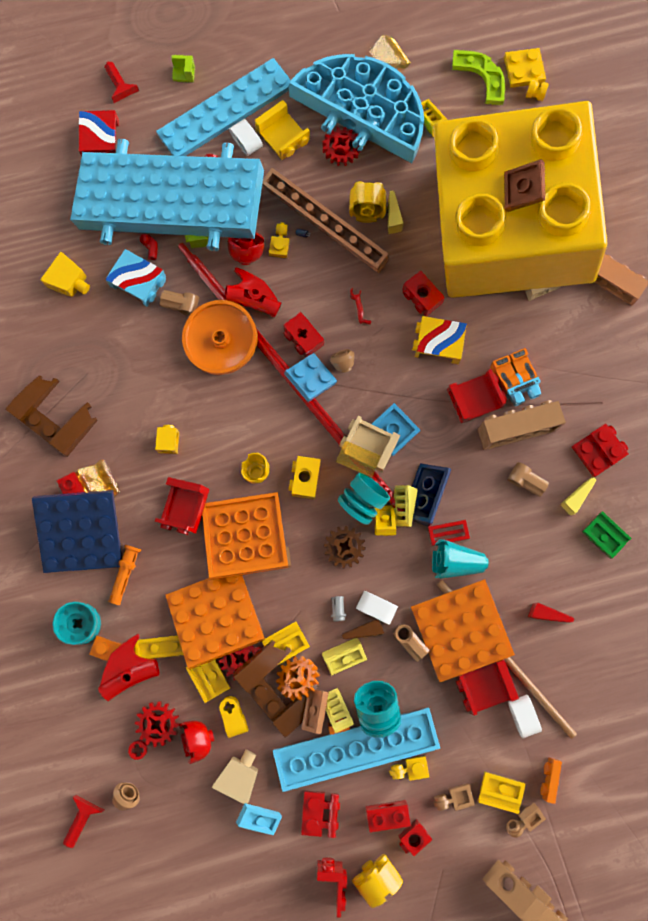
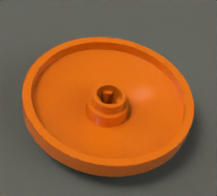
(219, 337)

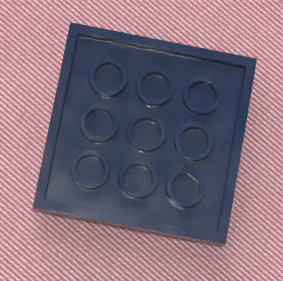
(77, 531)

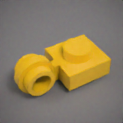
(279, 246)
(415, 767)

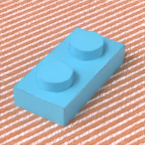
(258, 819)

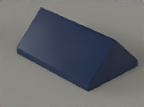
(430, 482)

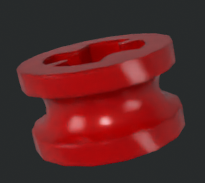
(133, 755)

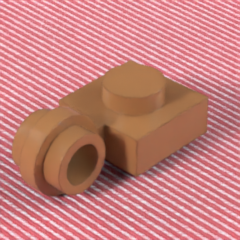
(460, 797)
(530, 819)

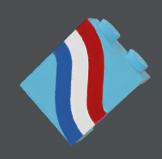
(136, 277)

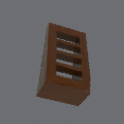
(371, 628)

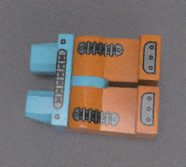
(517, 376)

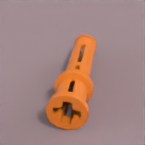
(126, 565)

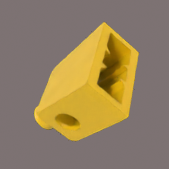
(65, 277)

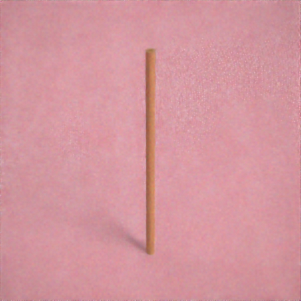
(529, 685)

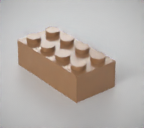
(521, 425)

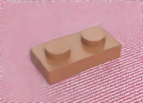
(315, 711)

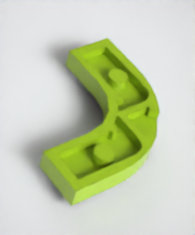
(484, 67)

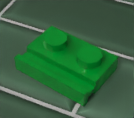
(606, 535)

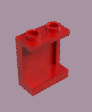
(183, 506)

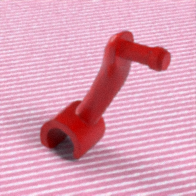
(359, 307)

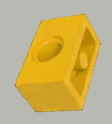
(311, 467)

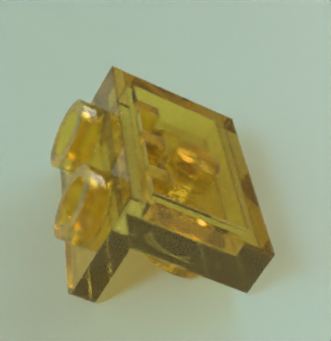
(97, 478)

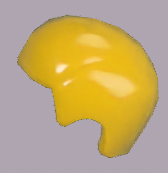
(255, 468)

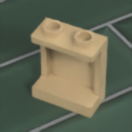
(372, 439)

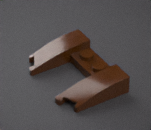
(64, 439)
(251, 677)

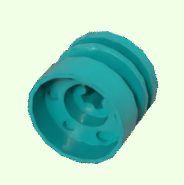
(363, 498)
(65, 623)
(377, 709)

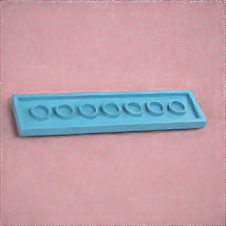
(224, 109)
(353, 751)

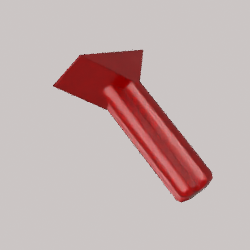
(122, 90)
(85, 809)

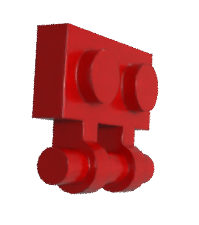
(313, 814)

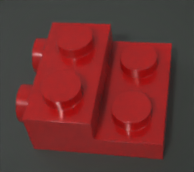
(600, 449)

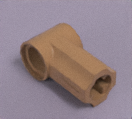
(184, 303)
(524, 477)
(411, 643)

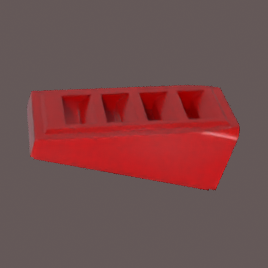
(543, 612)

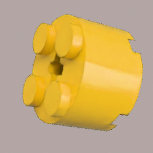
(367, 201)
(377, 881)

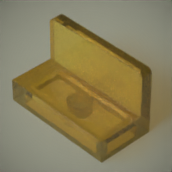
(389, 52)
(358, 458)

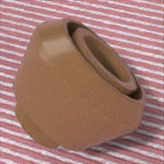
(343, 360)
(125, 796)

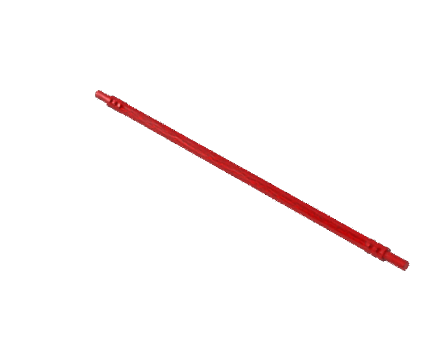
(278, 363)

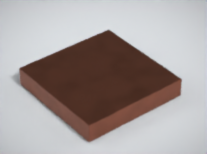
(524, 185)

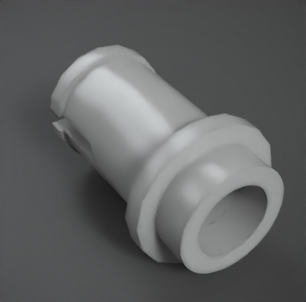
(338, 609)

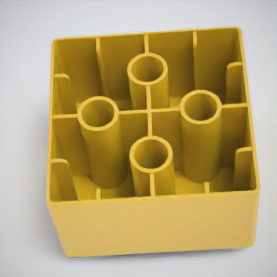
(531, 246)

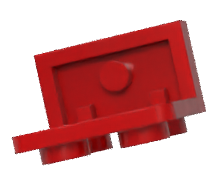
(333, 871)

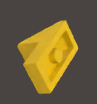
(385, 521)

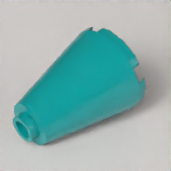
(456, 560)

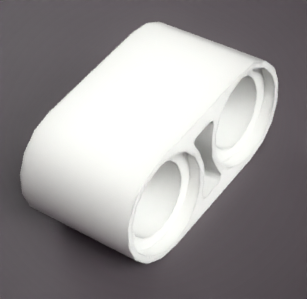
(245, 137)
(376, 607)
(524, 716)

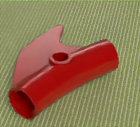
(252, 293)
(123, 662)

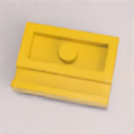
(291, 637)
(209, 680)
(501, 792)

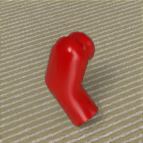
(151, 244)

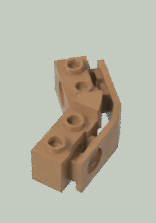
(523, 901)

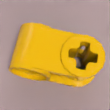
(233, 720)

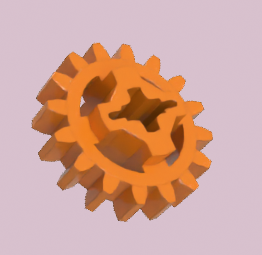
(297, 678)

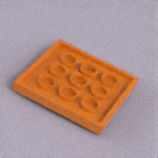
(244, 536)
(214, 619)
(462, 630)

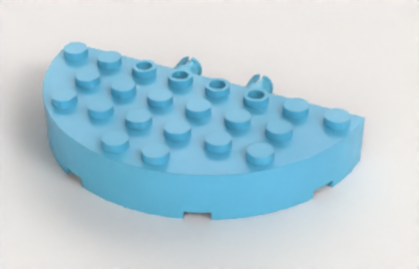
(365, 98)

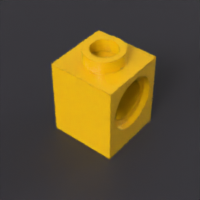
(167, 439)

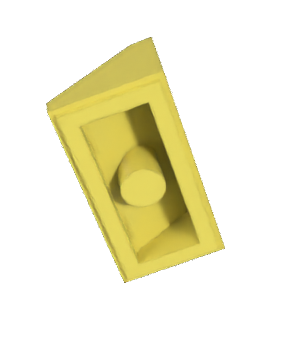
(344, 656)

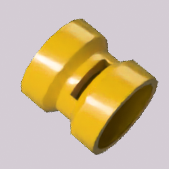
(537, 90)

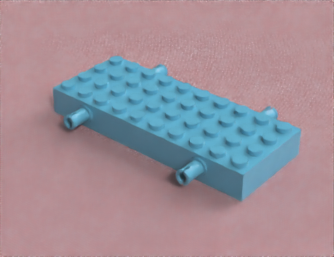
(168, 194)

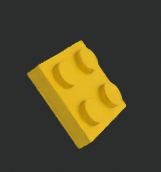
(524, 66)

